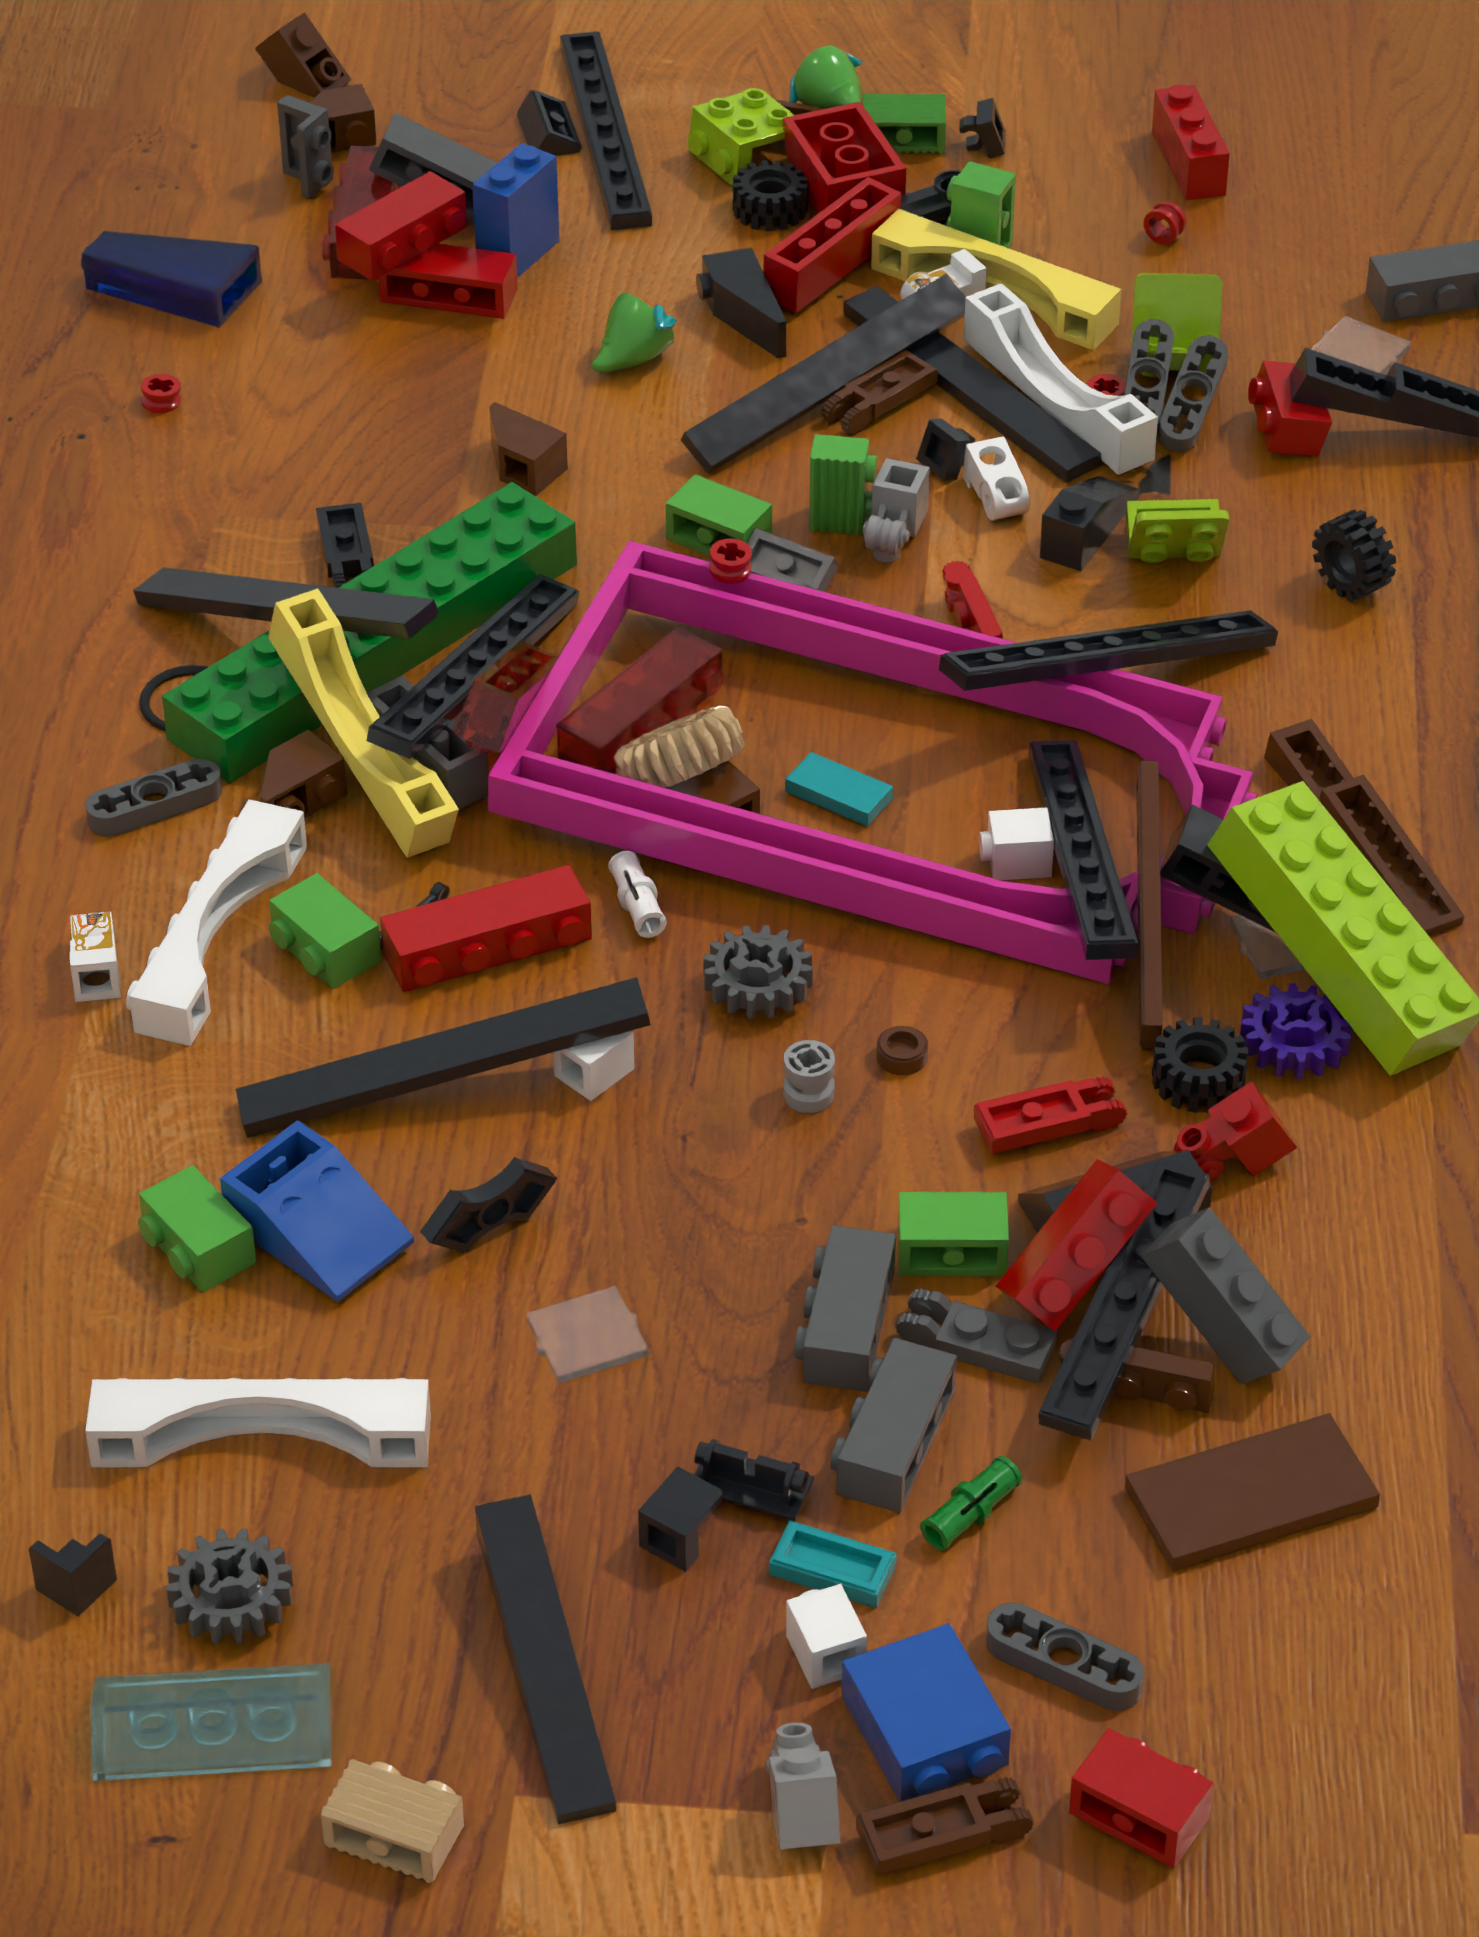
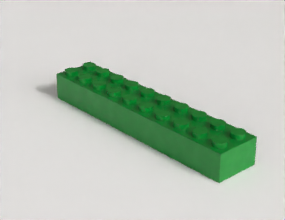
(466, 565)

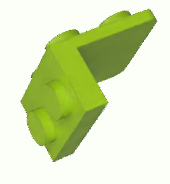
(733, 125)
(1183, 301)
(1175, 529)

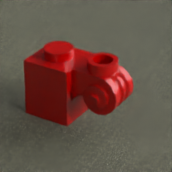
(1238, 1128)

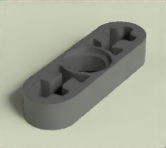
(1159, 365)
(1195, 410)
(119, 797)
(1074, 1678)

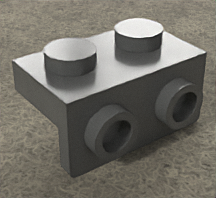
(305, 143)
(790, 561)

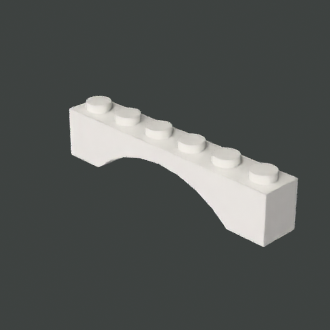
(1008, 338)
(255, 855)
(150, 1418)

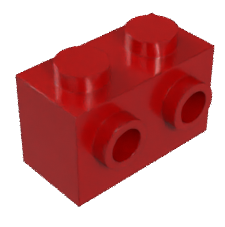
(1286, 424)
(1141, 1797)

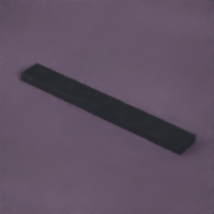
(605, 131)
(824, 374)
(990, 397)
(256, 599)
(1107, 650)
(443, 691)
(1083, 851)
(442, 1057)

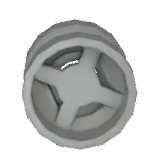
(809, 1076)

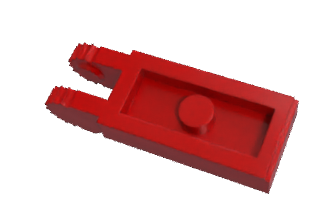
(968, 600)
(1048, 1113)

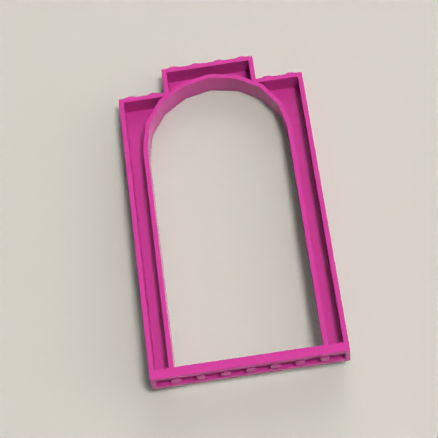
(999, 916)

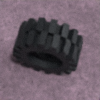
(770, 195)
(1354, 555)
(1204, 1045)

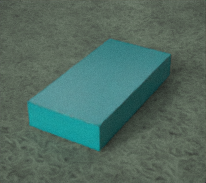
(839, 789)
(826, 1559)

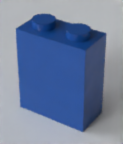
(518, 206)
(925, 1713)

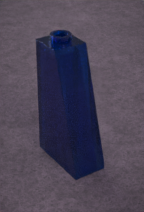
(173, 274)

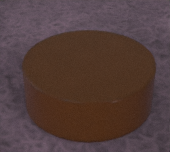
(902, 1050)

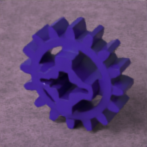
(1295, 1031)

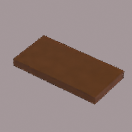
(1251, 1491)

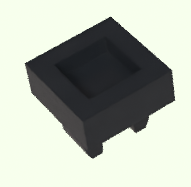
(988, 128)
(943, 449)

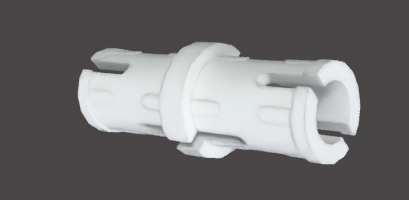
(643, 909)

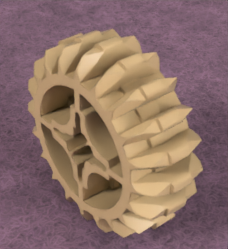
(682, 748)

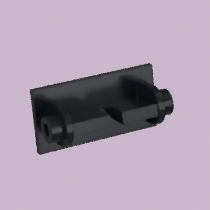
(754, 1484)

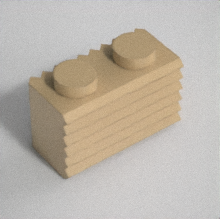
(392, 1819)

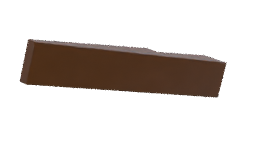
(1305, 755)

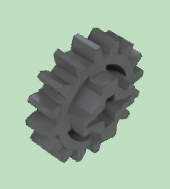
(758, 971)
(229, 1586)

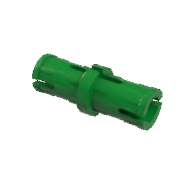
(992, 1483)

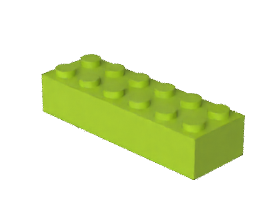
(1346, 927)

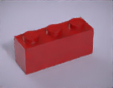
(1190, 142)
(401, 225)
(454, 281)
(1076, 1244)

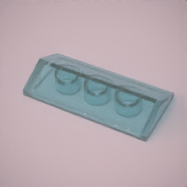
(211, 1722)

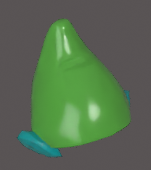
(827, 79)
(633, 334)

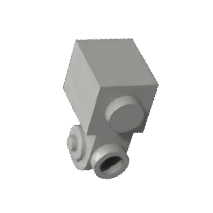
(898, 508)
(802, 1789)

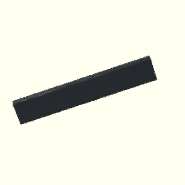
(1118, 1310)

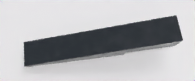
(1399, 396)
(544, 1659)

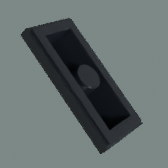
(548, 124)

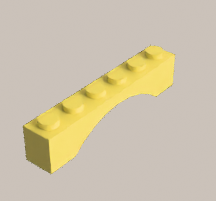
(1069, 302)
(400, 788)

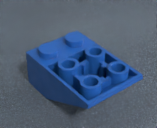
(315, 1211)

